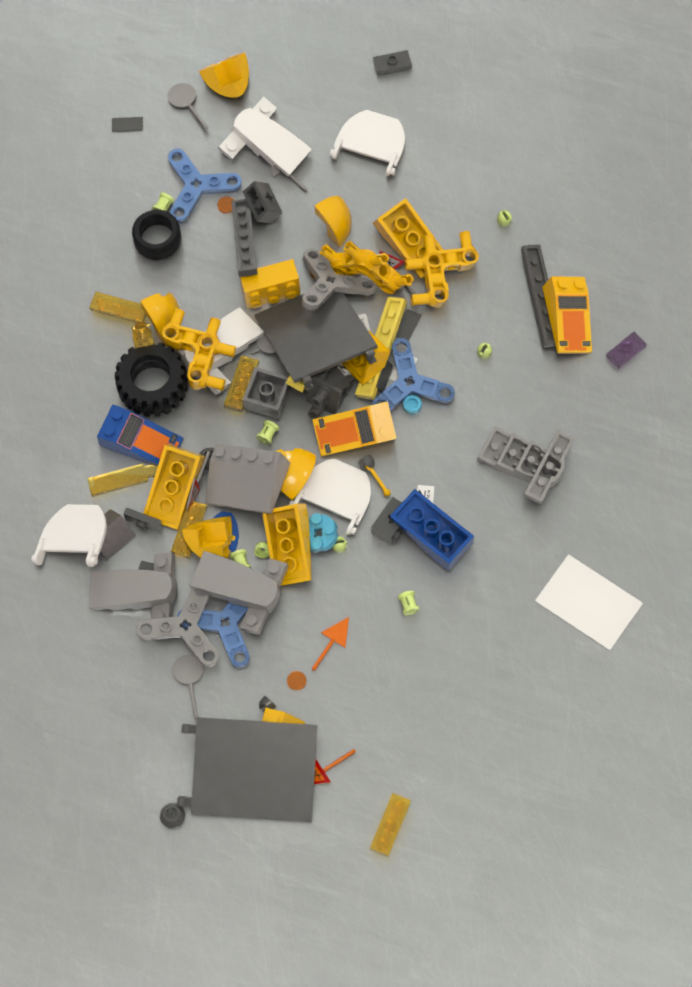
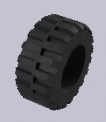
(157, 400)

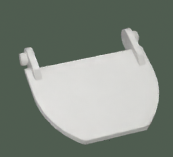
(372, 136)
(339, 490)
(75, 531)

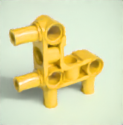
(366, 263)
(434, 274)
(193, 341)

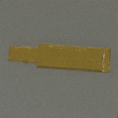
(121, 479)

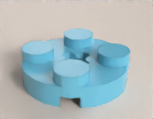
(329, 530)

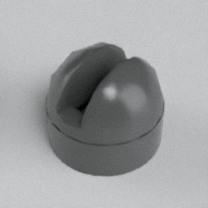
(267, 703)

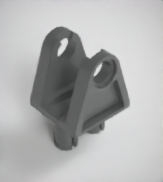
(327, 396)

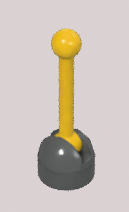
(367, 463)

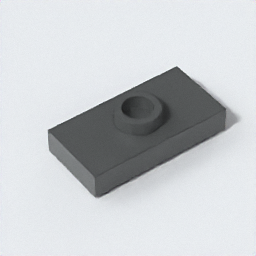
(392, 62)
(142, 520)

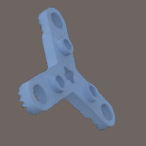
(207, 184)
(422, 385)
(230, 635)

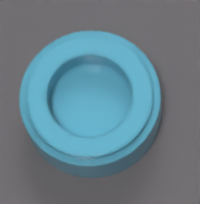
(412, 404)

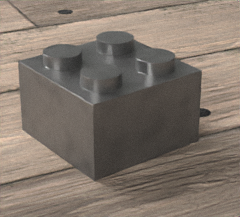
(266, 393)

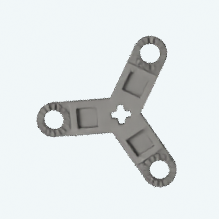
(341, 283)
(170, 628)

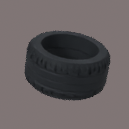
(152, 218)

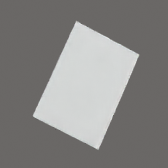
(589, 602)

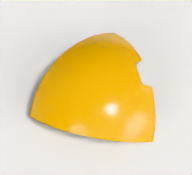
(228, 76)
(337, 217)
(160, 311)
(299, 471)
(210, 536)

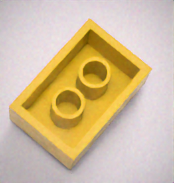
(271, 284)

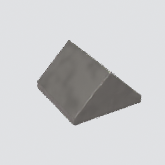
(117, 534)

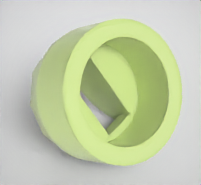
(501, 218)
(487, 353)
(340, 547)
(258, 550)

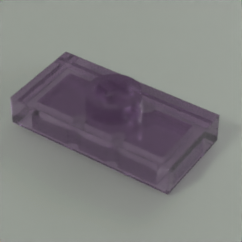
(626, 350)

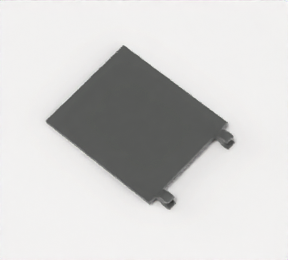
(316, 338)
(252, 769)

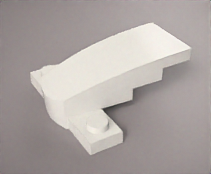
(265, 138)
(235, 330)

